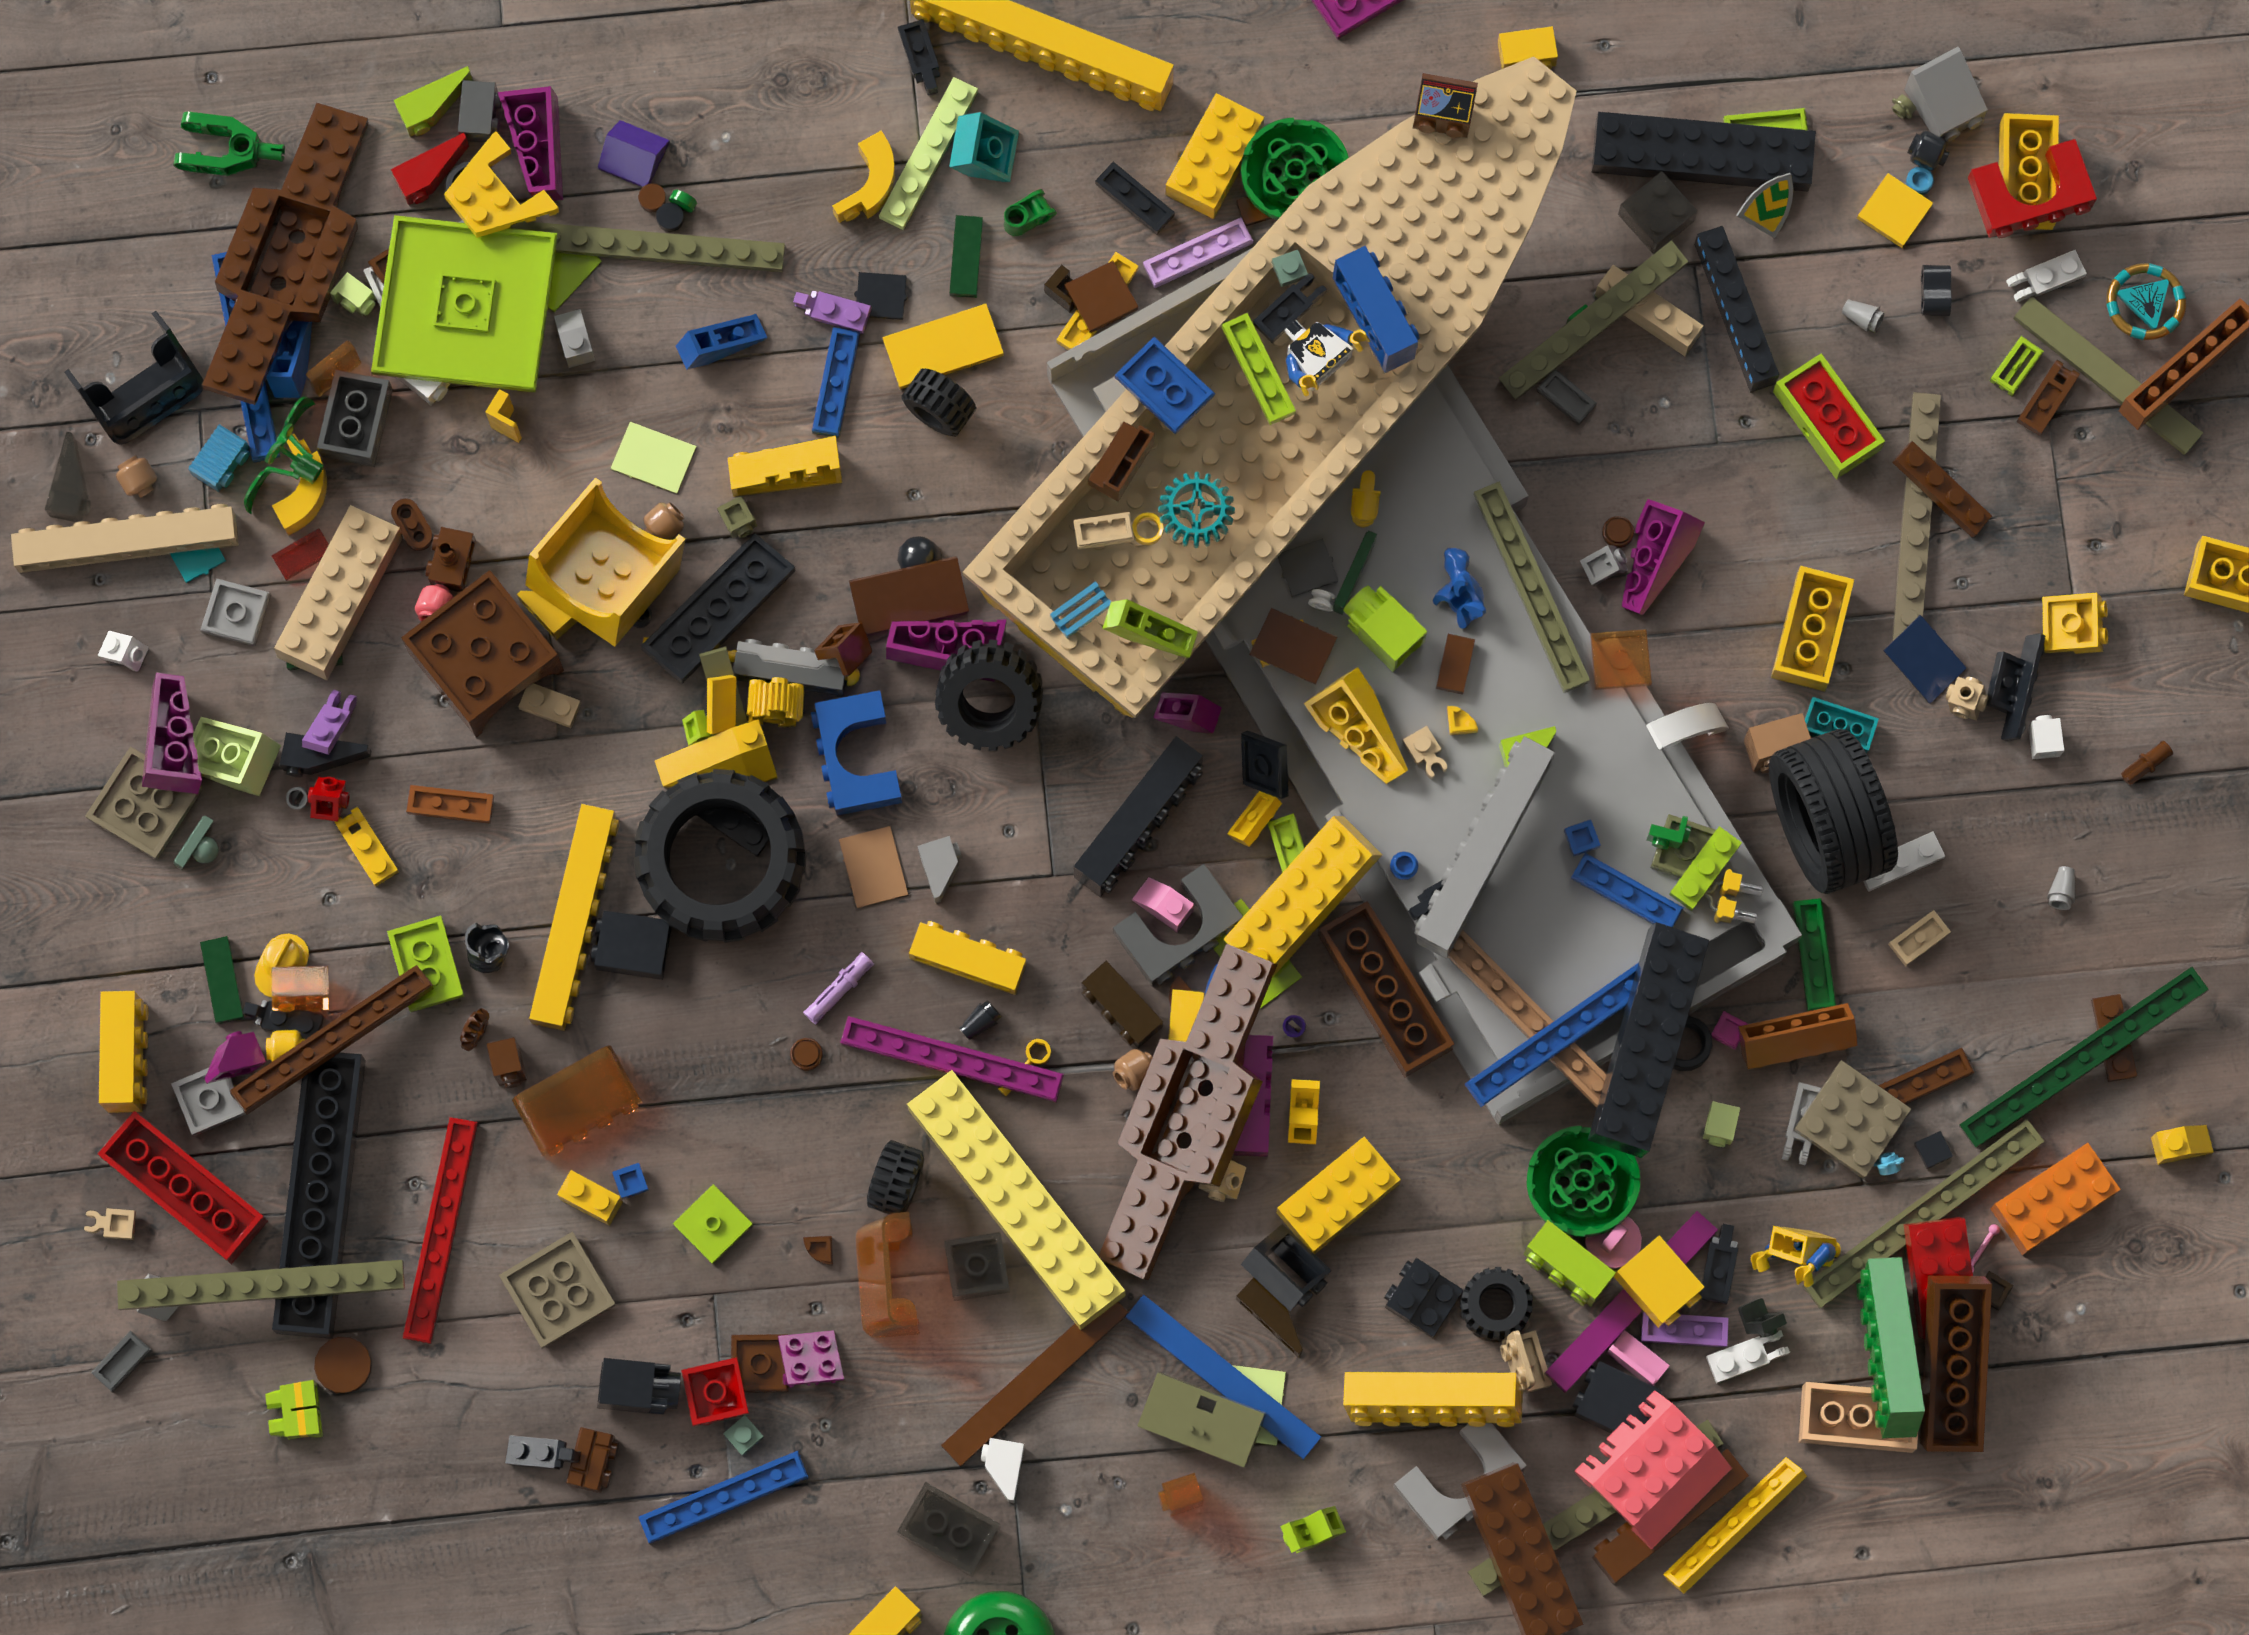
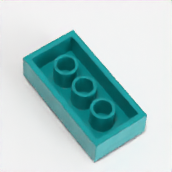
(1827, 717)

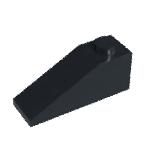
(300, 760)

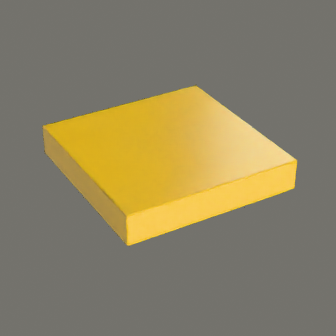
(1894, 210)

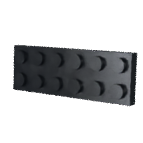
(718, 607)

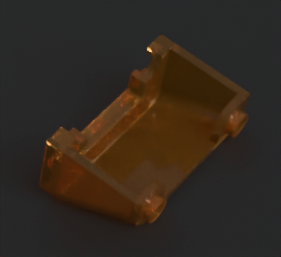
(879, 1312)

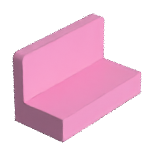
(1637, 1359)

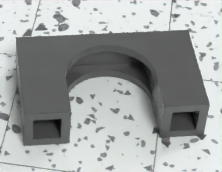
(1159, 959)

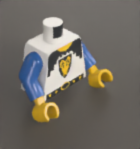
(1319, 352)

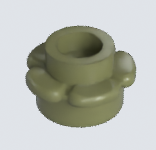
(1903, 107)

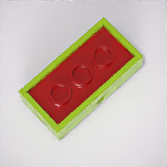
(1828, 416)

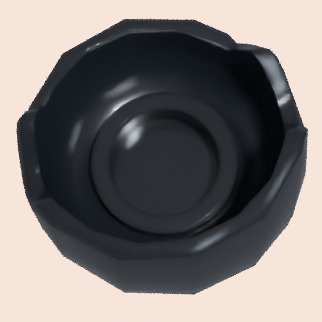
(918, 551)

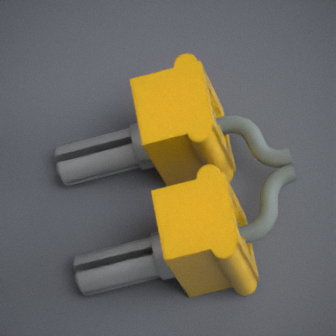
(1725, 909)

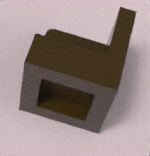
(1056, 288)

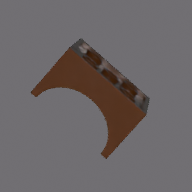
(481, 651)

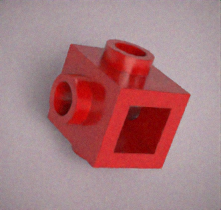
(328, 798)

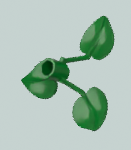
(303, 465)

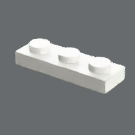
(1911, 858)

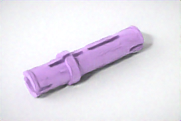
(834, 992)

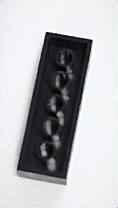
(1138, 817)

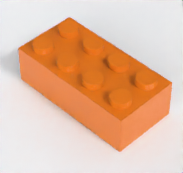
(2055, 1199)

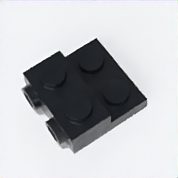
(1422, 1297)

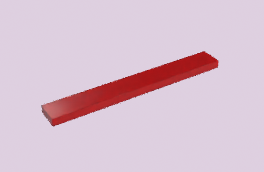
(440, 1230)

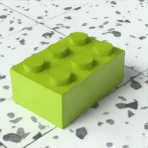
(1568, 1264)

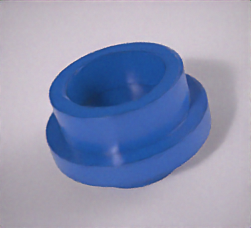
(1404, 865)

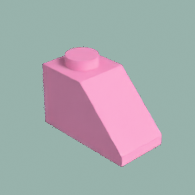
(1164, 903)

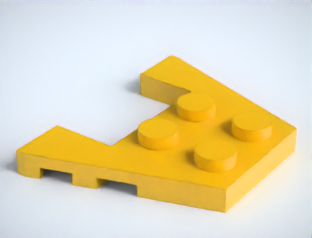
(485, 201)

